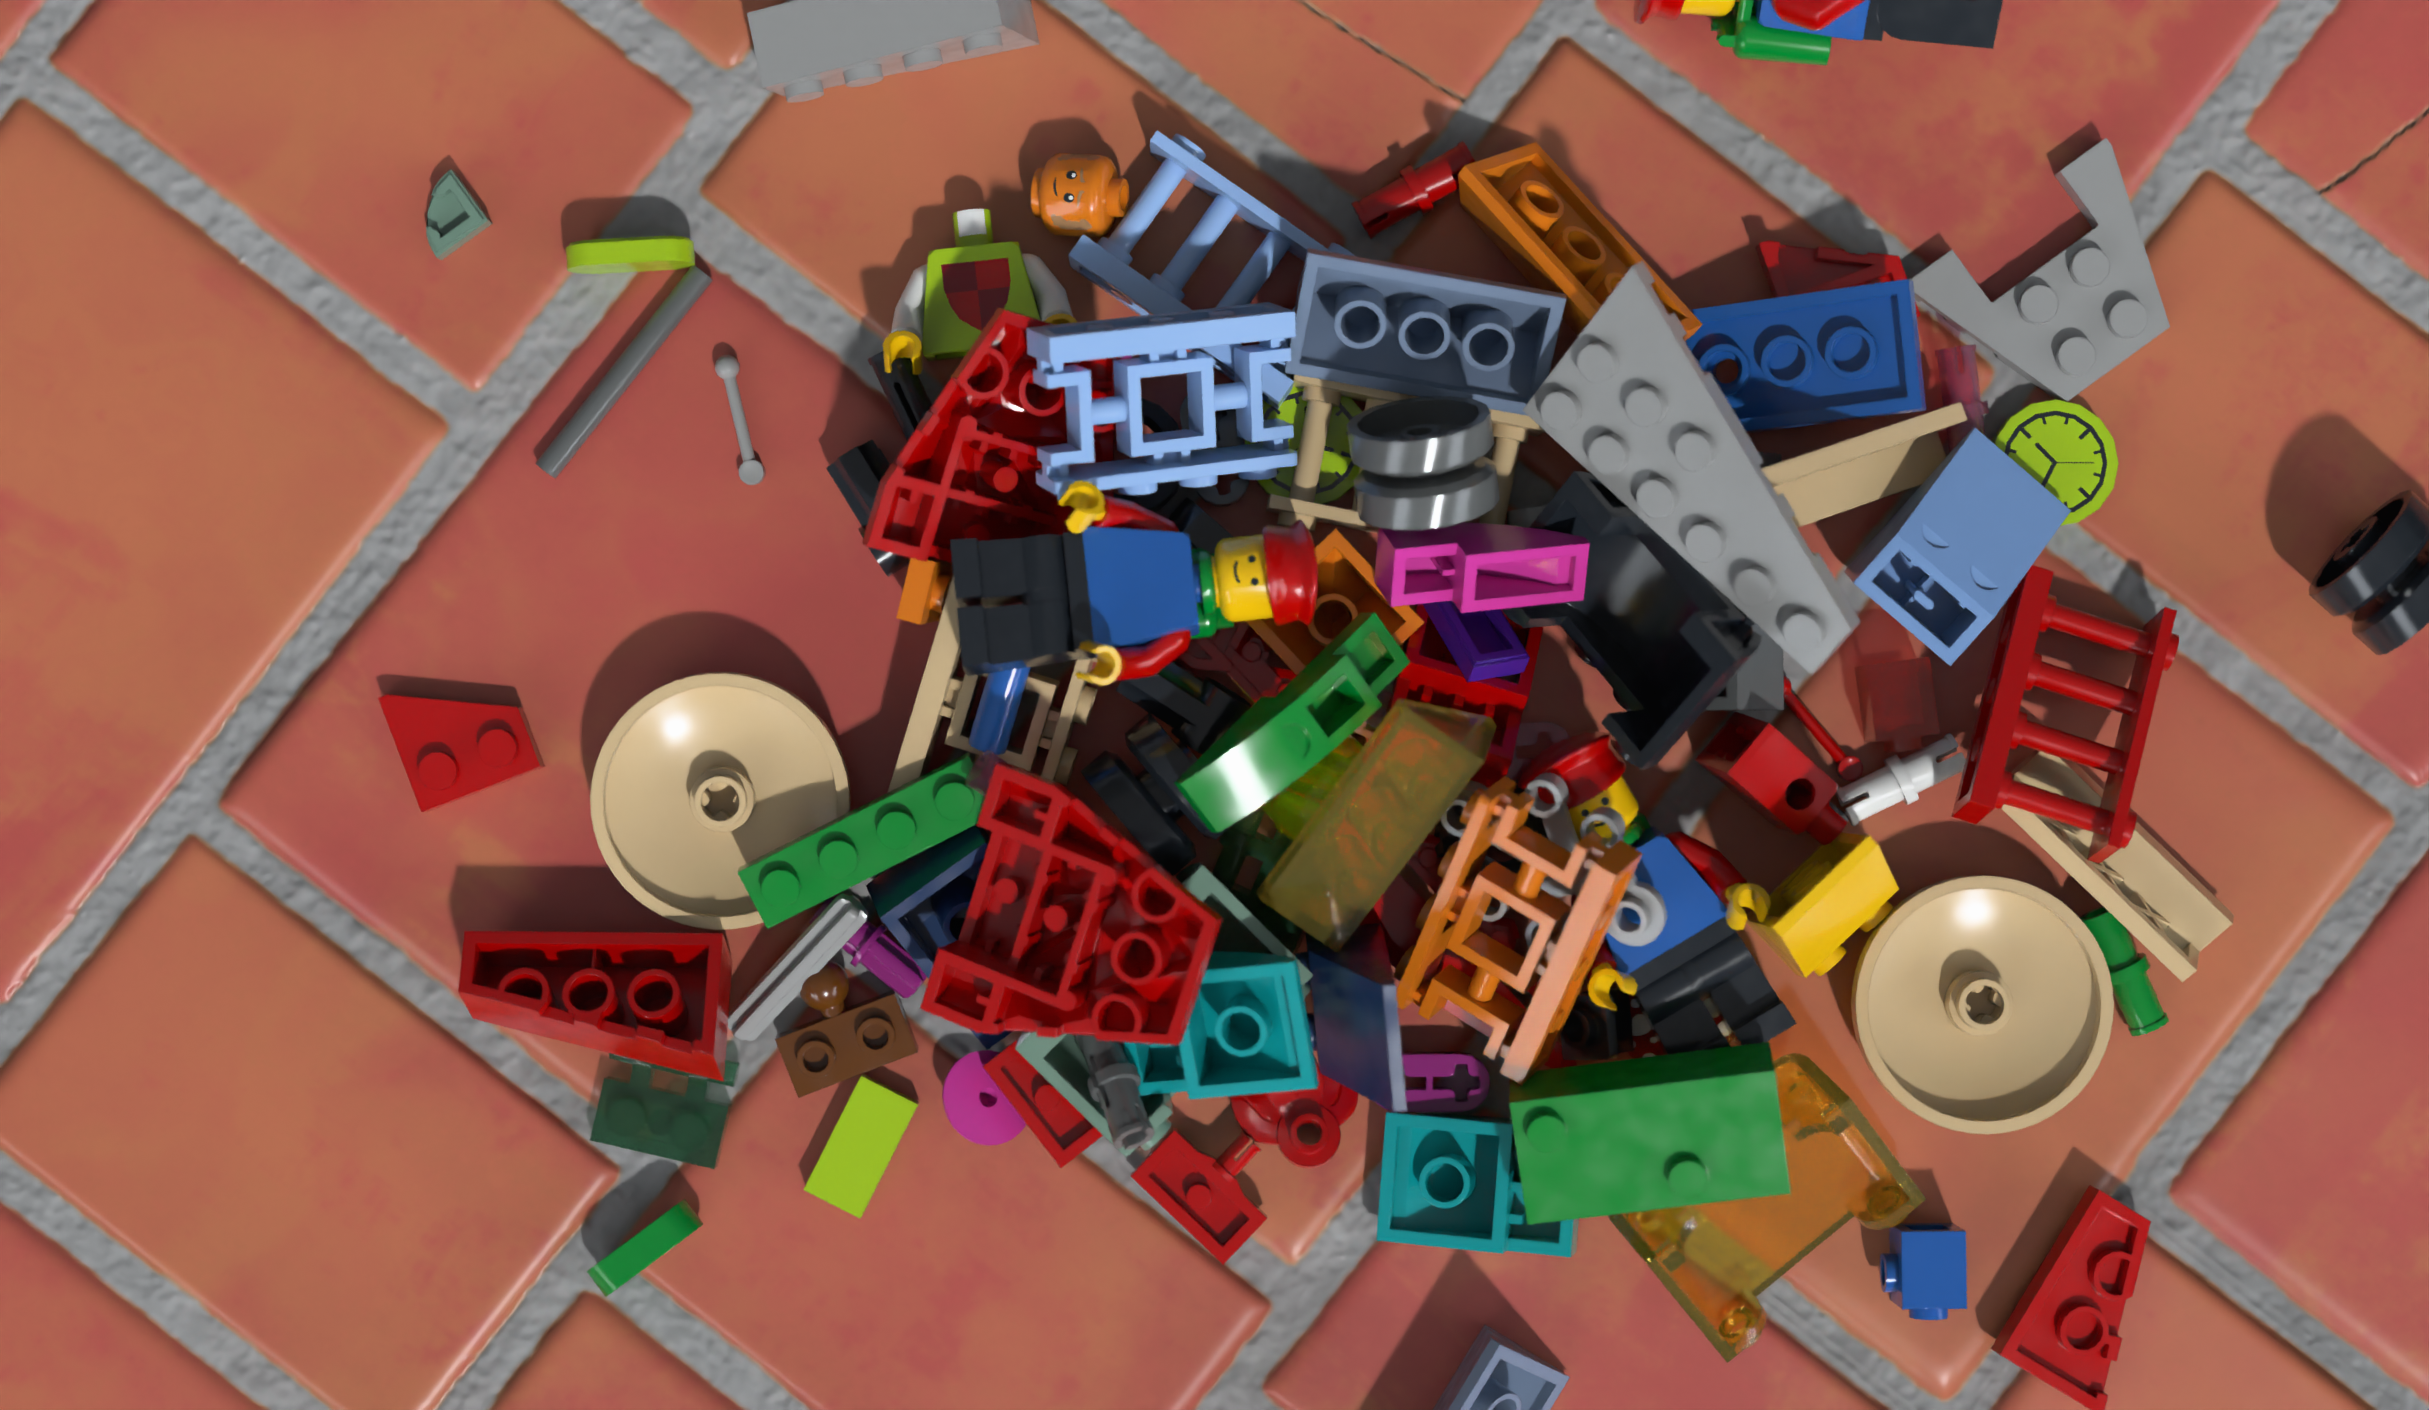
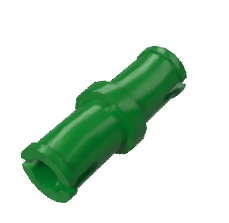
(2127, 973)

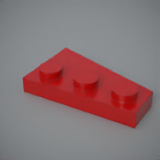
(2076, 1300)

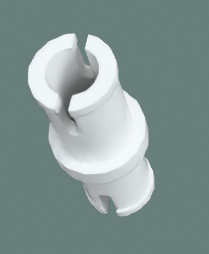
(1901, 779)

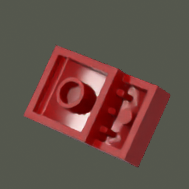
(1437, 681)

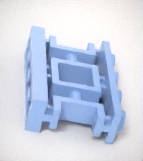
(1162, 351)

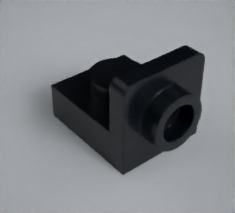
(1597, 1031)

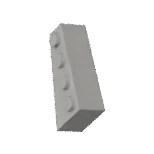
(857, 42)

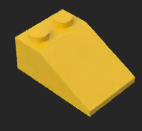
(1826, 902)

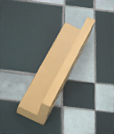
(1863, 466)
(2136, 884)

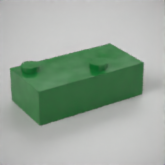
(1649, 1133)

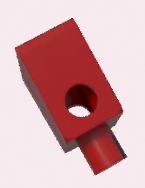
(1774, 778)

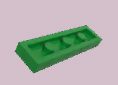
(863, 842)

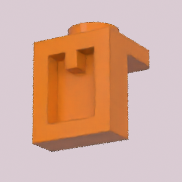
(925, 590)

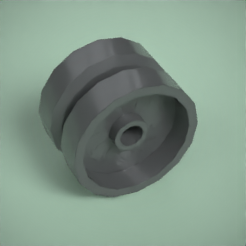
(1423, 462)

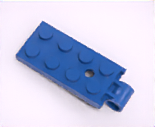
(1816, 355)

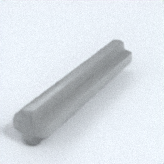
(801, 960)

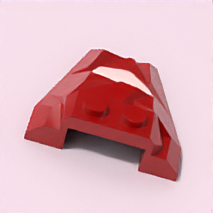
(976, 452)
(1070, 927)

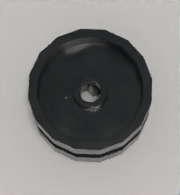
(2381, 574)
(1150, 801)

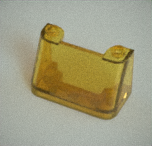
(1731, 1251)

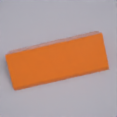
(1555, 233)

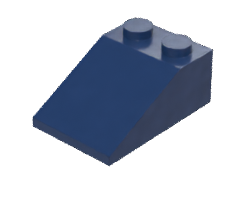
(929, 898)
(1356, 1015)

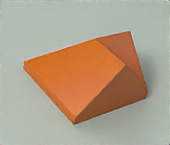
(1343, 592)

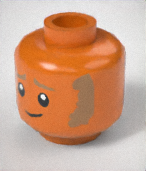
(1079, 195)

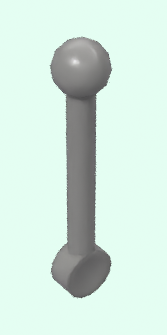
(750, 471)

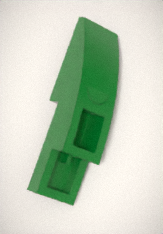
(1296, 728)

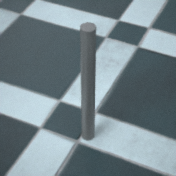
(624, 371)

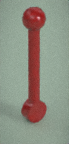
(1847, 767)

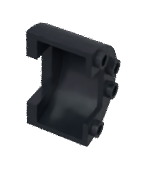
(1644, 621)

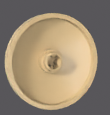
(706, 784)
(1982, 1004)

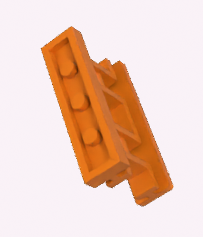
(1560, 956)

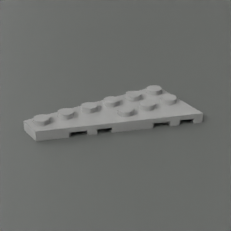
(1677, 456)

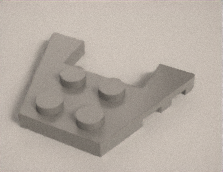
(2078, 308)

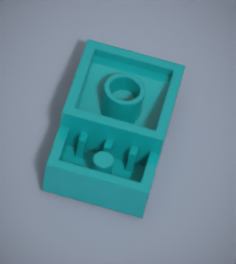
(1241, 1036)
(1459, 1187)

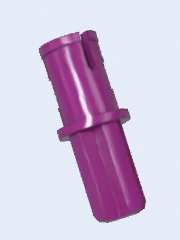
(882, 957)

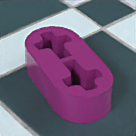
(1442, 1065)

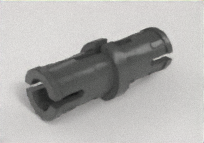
(1115, 1087)

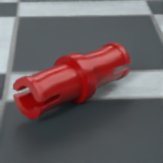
(1412, 191)

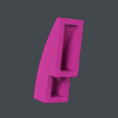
(1480, 566)

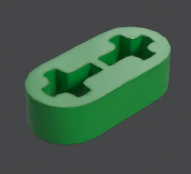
(645, 1247)

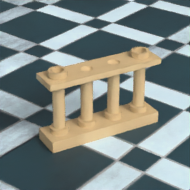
(1323, 395)

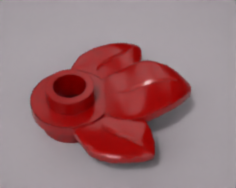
(1278, 1115)

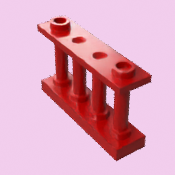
(2004, 727)

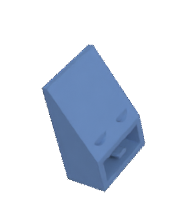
(1959, 546)

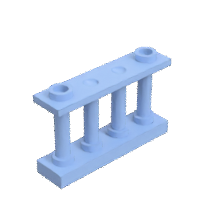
(1109, 259)

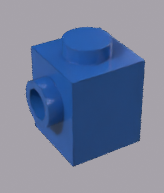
(1926, 1269)

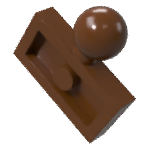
(845, 1038)

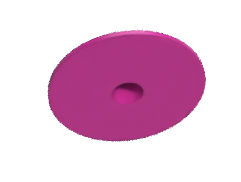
(976, 1104)

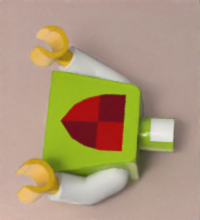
(962, 289)

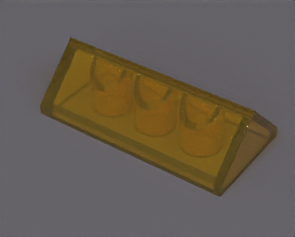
(1376, 818)

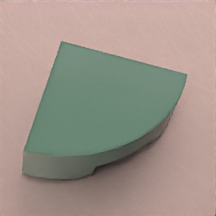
(453, 216)

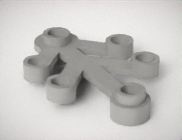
(1561, 831)

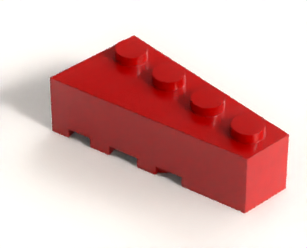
(607, 991)

